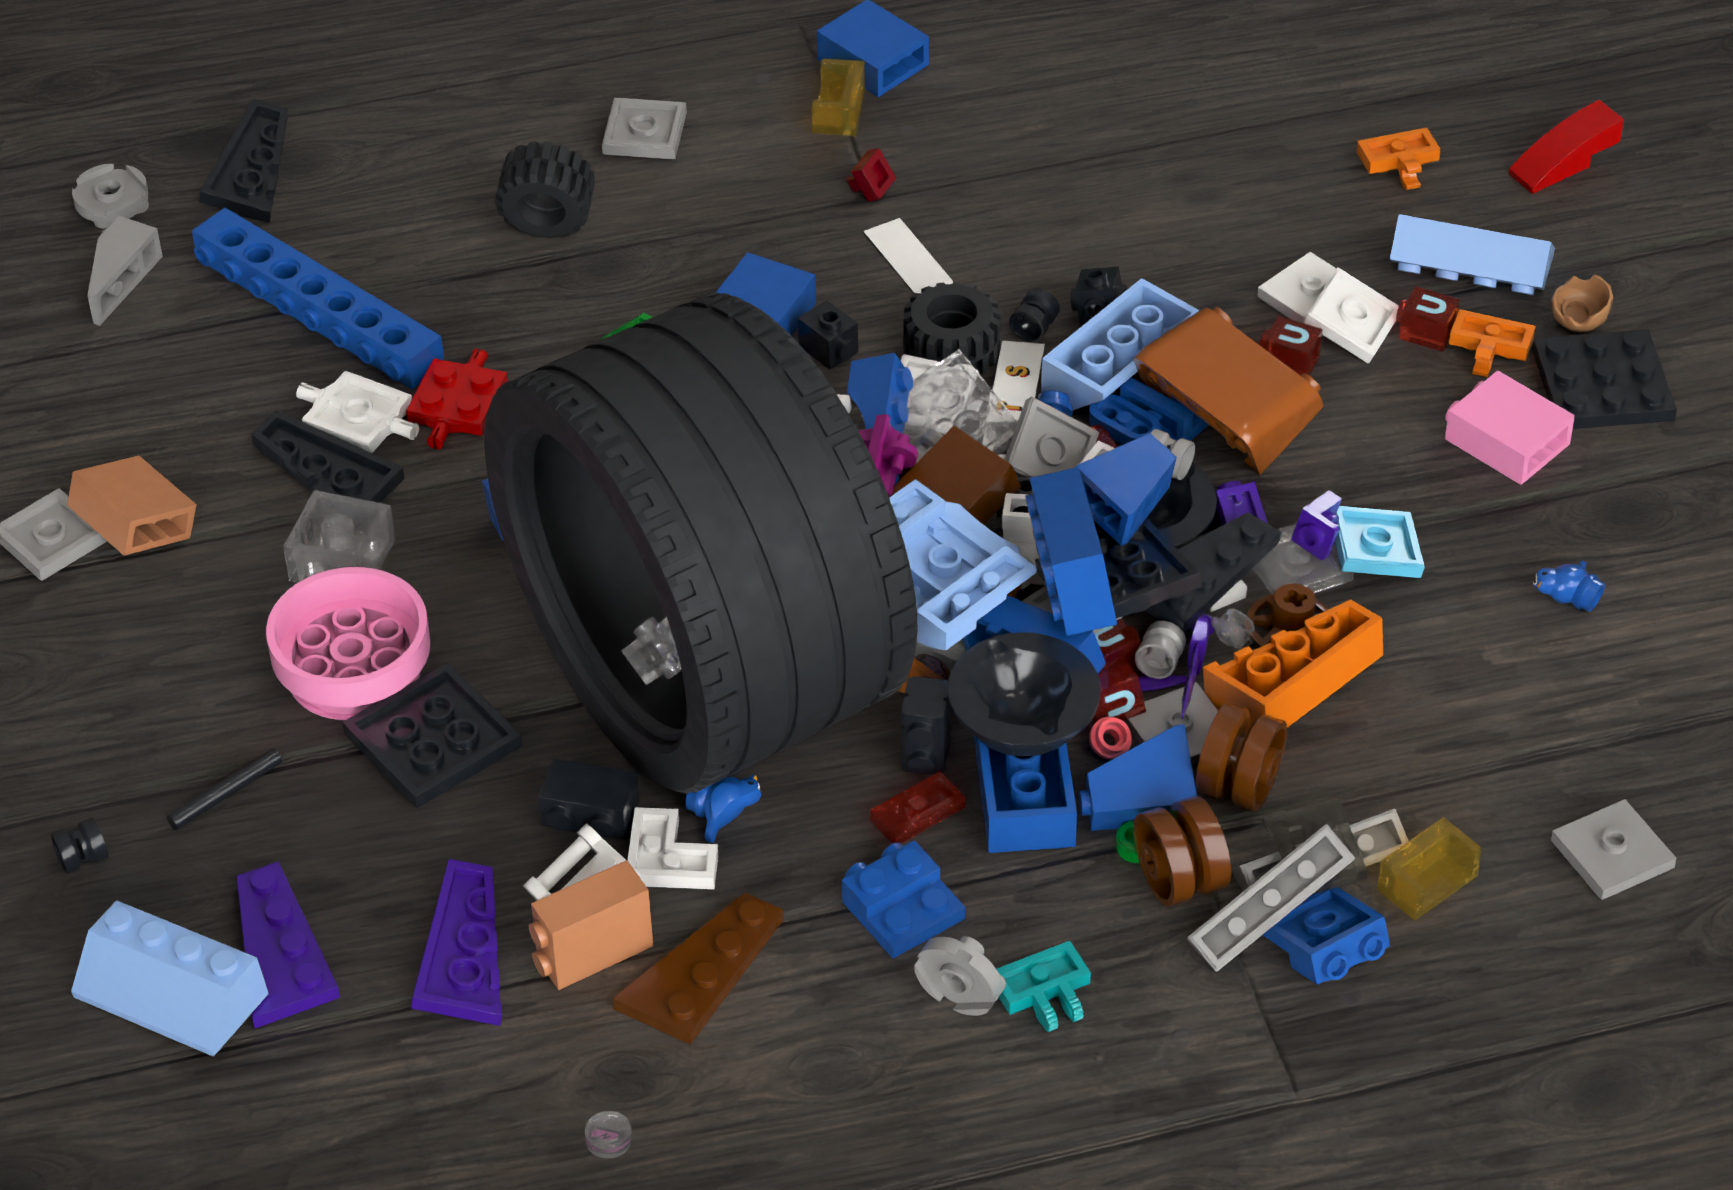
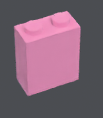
(1509, 427)

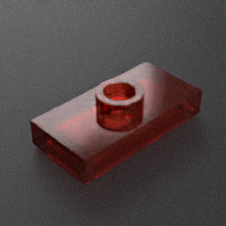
(917, 808)

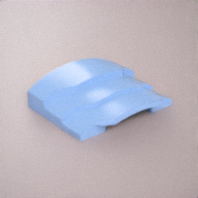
(954, 564)

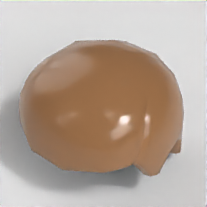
(1582, 303)

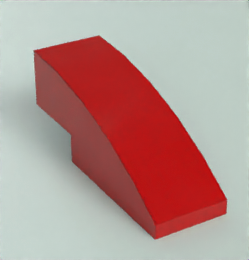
(1568, 147)

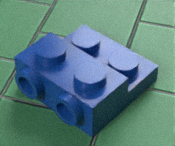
(901, 898)
(1330, 935)

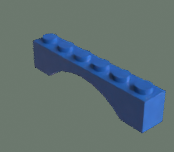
(881, 387)

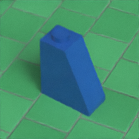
(1127, 484)
(1139, 781)

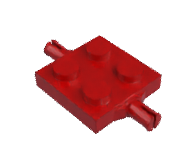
(455, 397)

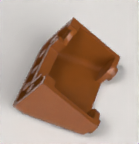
(1231, 385)

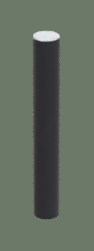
(224, 789)

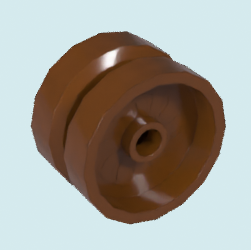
(1241, 757)
(1182, 850)

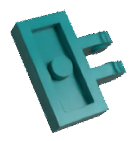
(1044, 977)

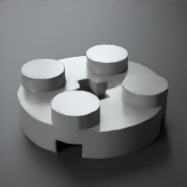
(127, 197)
(959, 974)

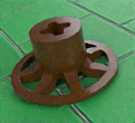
(1289, 608)

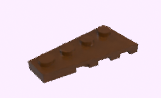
(697, 975)

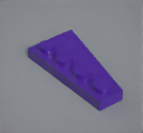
(283, 945)
(460, 956)

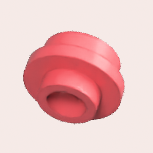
(1120, 733)

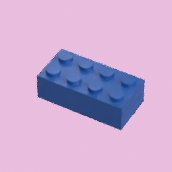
(1070, 552)
(1026, 799)

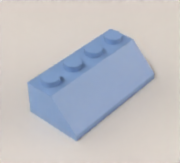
(1471, 253)
(1102, 350)
(167, 978)

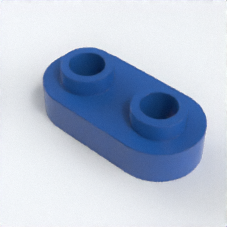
(1122, 419)

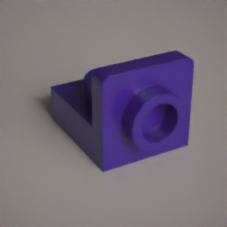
(1237, 500)
(1318, 525)

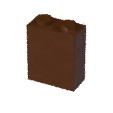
(964, 474)

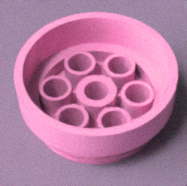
(347, 639)

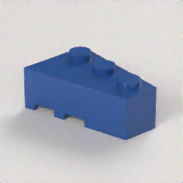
(1018, 616)

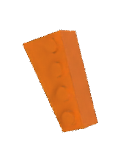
(1299, 665)

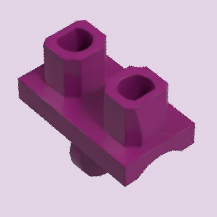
(888, 450)

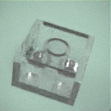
(338, 534)

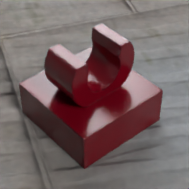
(871, 175)

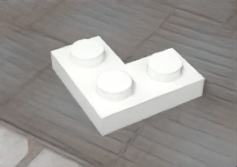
(663, 860)

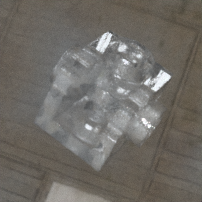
(653, 651)

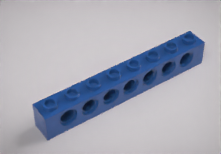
(317, 297)

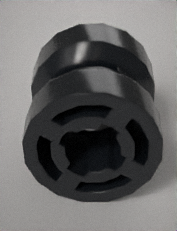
(1034, 315)
(89, 842)

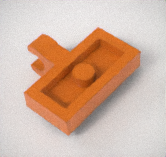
(1399, 151)
(1491, 337)

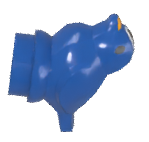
(1570, 585)
(723, 802)

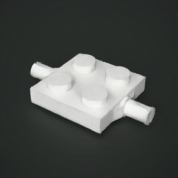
(358, 410)

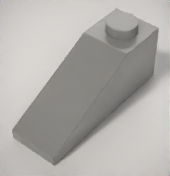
(120, 262)

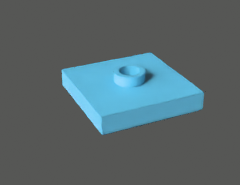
(1378, 542)

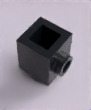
(828, 334)

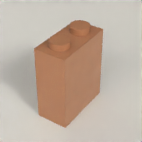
(131, 505)
(591, 925)

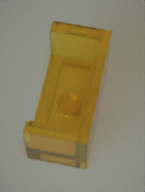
(839, 98)
(1429, 868)

